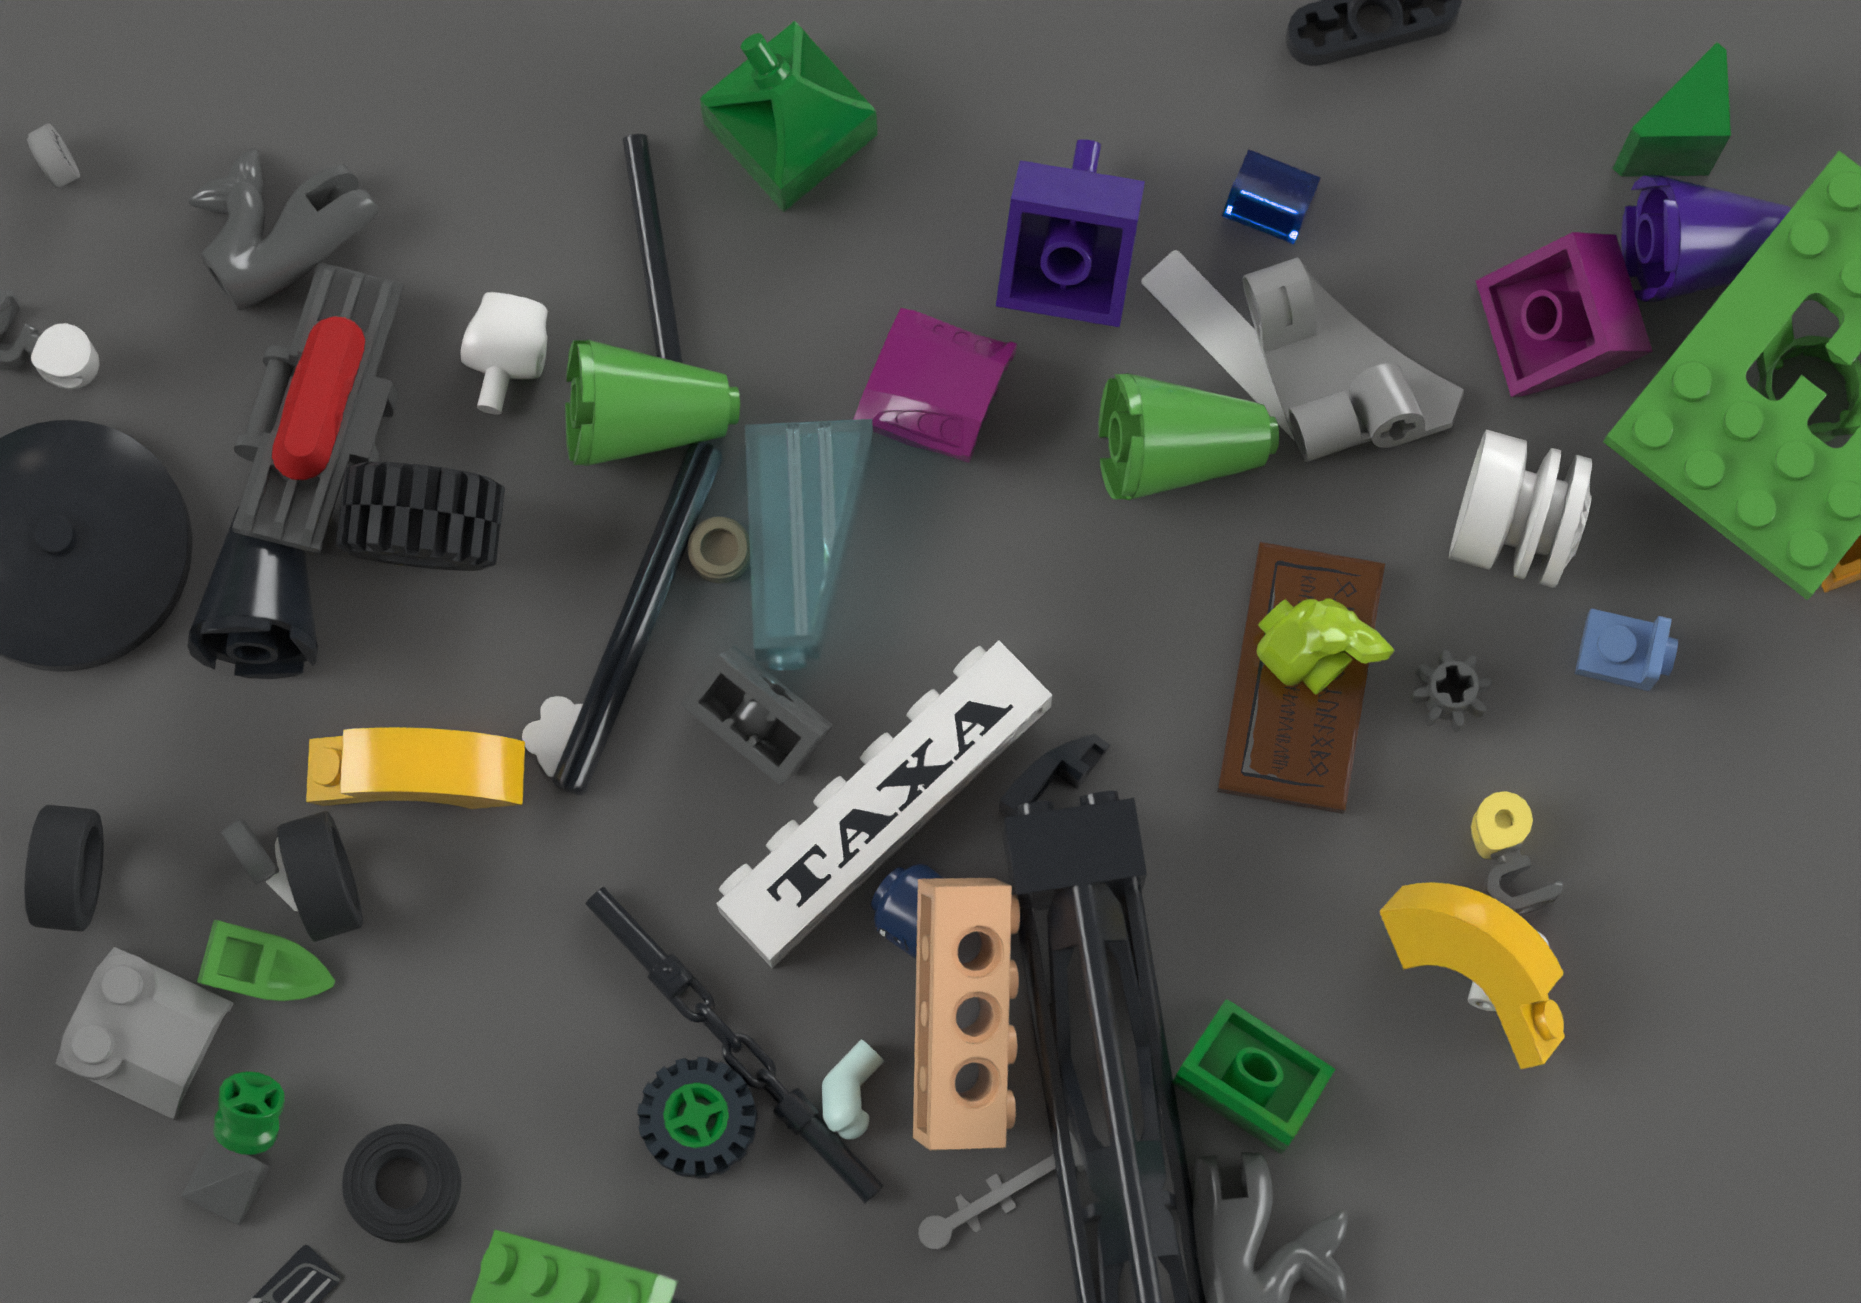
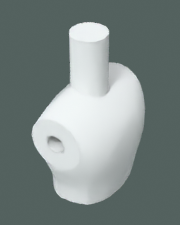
(505, 343)

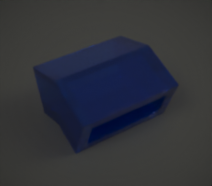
(1271, 196)

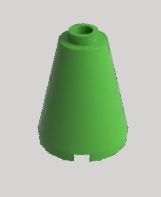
(640, 403)
(1177, 436)

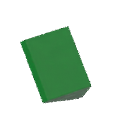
(1685, 127)
(1253, 1076)

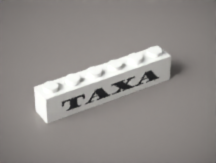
(884, 803)

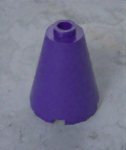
(1691, 236)

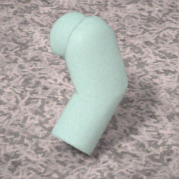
(842, 1091)

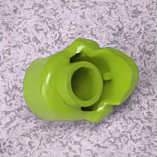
(1311, 640)

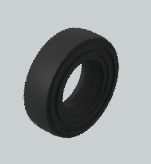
(361, 1176)

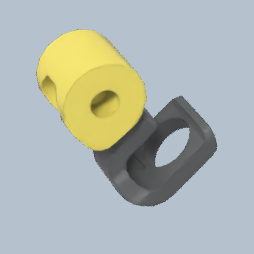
(1498, 834)

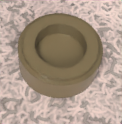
(719, 550)

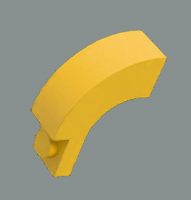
(416, 766)
(1491, 947)

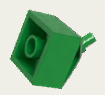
(788, 114)

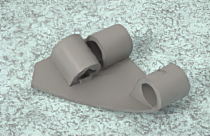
(1335, 373)

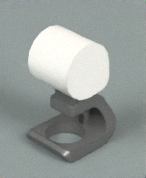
(60, 354)

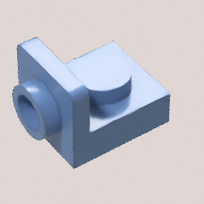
(1626, 649)

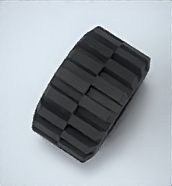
(420, 516)

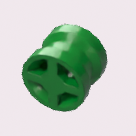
(248, 1113)

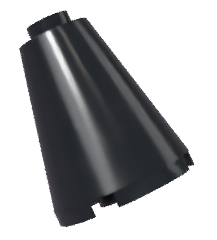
(256, 610)

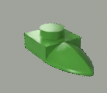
(261, 965)

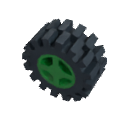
(672, 1104)

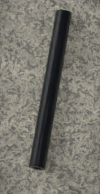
(652, 247)

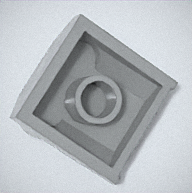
(141, 1031)

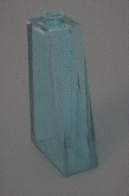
(801, 519)

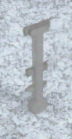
(936, 1231)

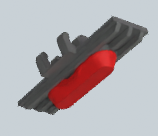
(327, 413)

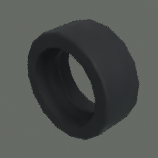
(64, 868)
(320, 876)

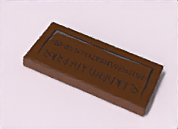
(1283, 737)

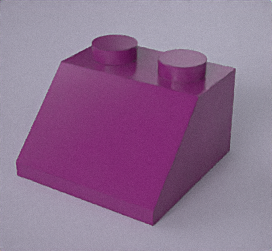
(1564, 313)

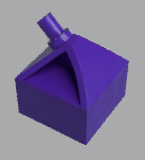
(1070, 240)

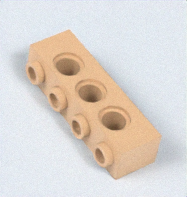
(945, 915)

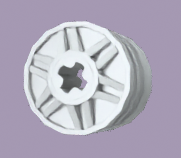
(1521, 509)

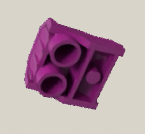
(933, 384)

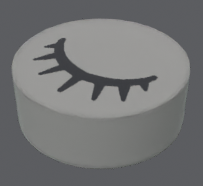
(53, 156)

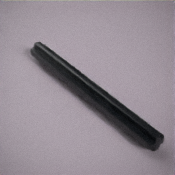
(637, 618)

